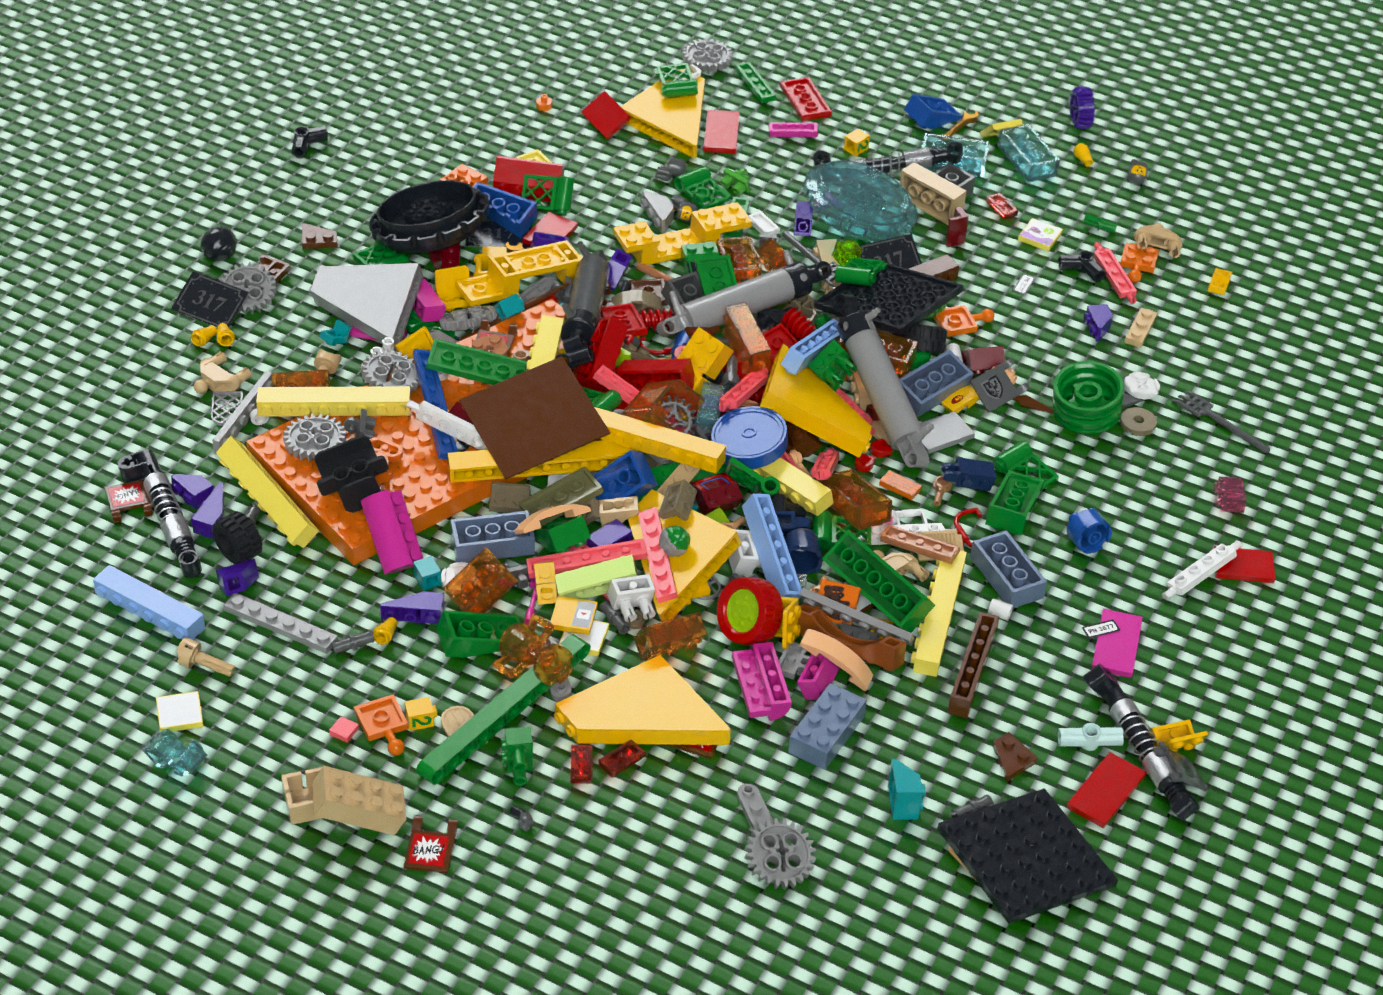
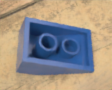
(931, 111)
(626, 477)

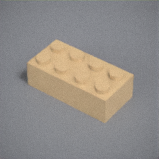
(931, 192)
(359, 800)

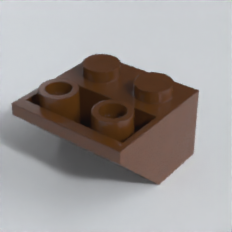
(801, 440)

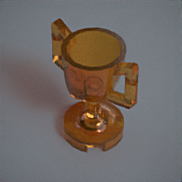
(525, 647)

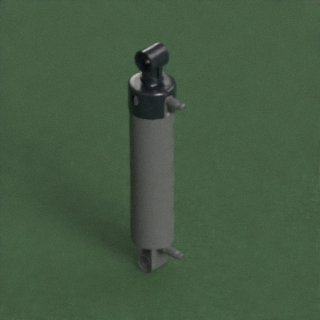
(585, 299)

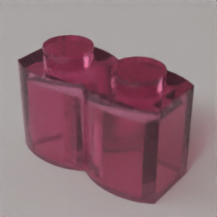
(1230, 494)

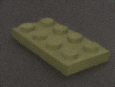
(572, 489)

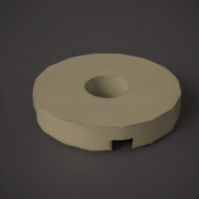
(1133, 414)

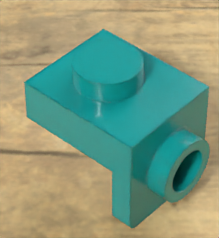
(337, 335)

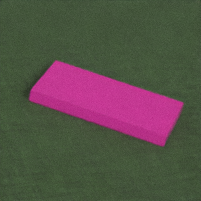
(1118, 649)

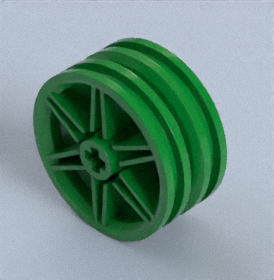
(1088, 397)

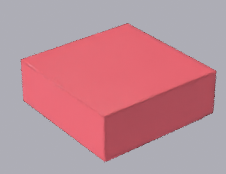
(344, 729)

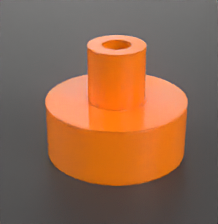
(544, 103)

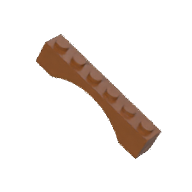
(883, 652)

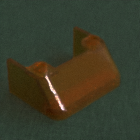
(646, 407)

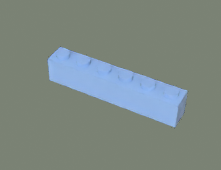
(809, 347)
(771, 545)
(148, 603)

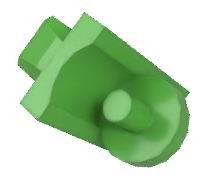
(738, 179)

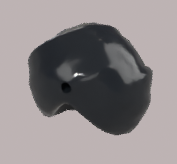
(218, 243)

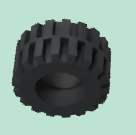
(929, 338)
(237, 537)

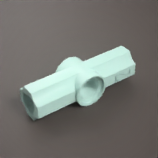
(1090, 736)

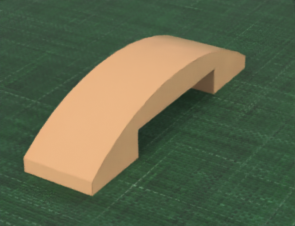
(532, 522)
(839, 654)

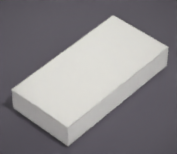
(763, 223)

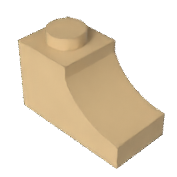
(618, 509)

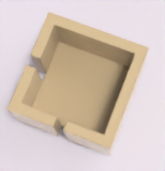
(299, 799)

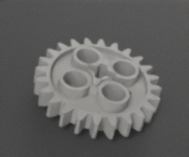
(707, 55)
(248, 276)
(459, 320)
(378, 368)
(312, 435)
(799, 853)

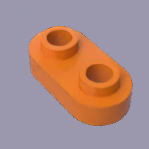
(394, 450)

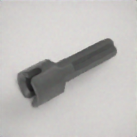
(730, 378)

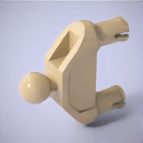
(1158, 237)
(217, 378)
(904, 564)

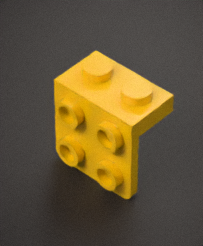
(446, 289)
(789, 627)
(1178, 735)

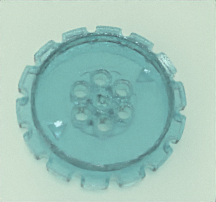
(860, 200)

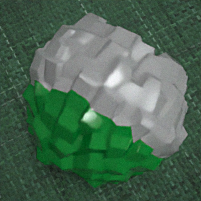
(674, 540)

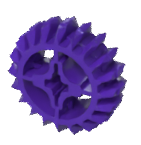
(1082, 107)

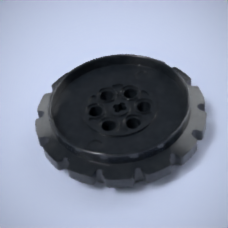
(429, 216)

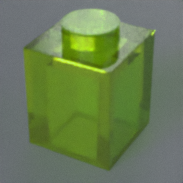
(845, 250)

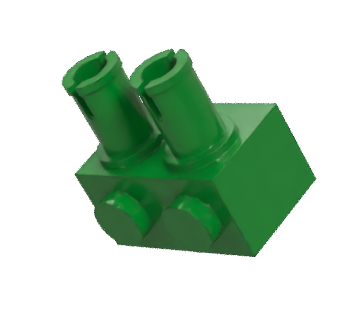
(831, 362)
(518, 753)

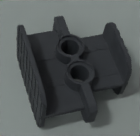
(350, 471)

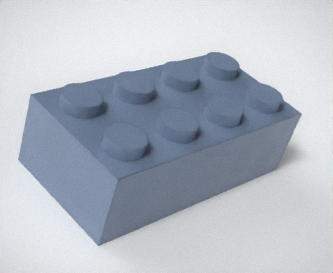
(935, 381)
(491, 531)
(1008, 569)
(827, 726)

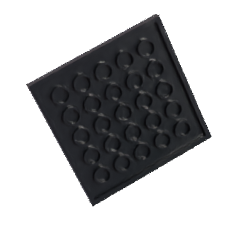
(901, 296)
(1027, 855)

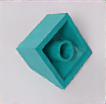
(905, 792)

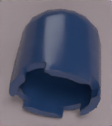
(804, 550)

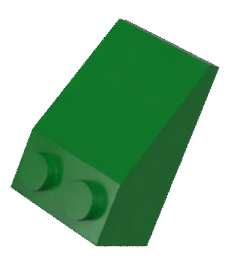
(563, 533)

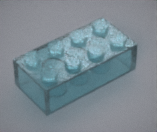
(1028, 153)
(973, 157)

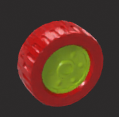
(749, 610)

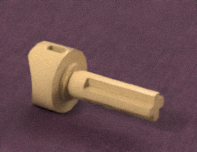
(327, 360)
(192, 654)

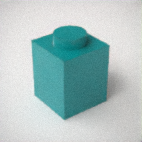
(509, 307)
(427, 573)

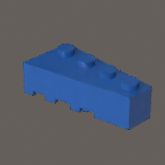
(509, 210)

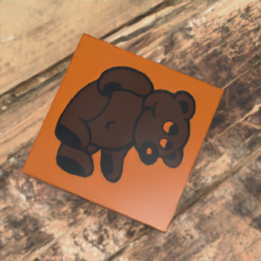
(840, 593)

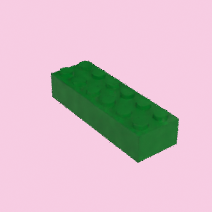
(879, 582)

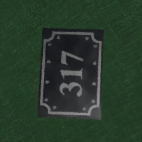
(494, 235)
(896, 251)
(209, 300)

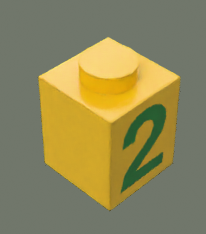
(856, 142)
(420, 713)

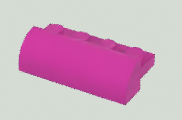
(391, 530)
(762, 681)

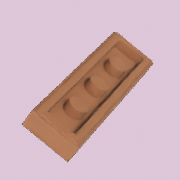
(920, 544)

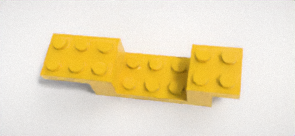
(704, 227)
(508, 268)

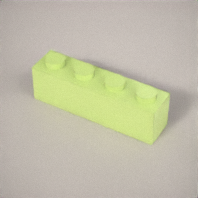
(595, 578)

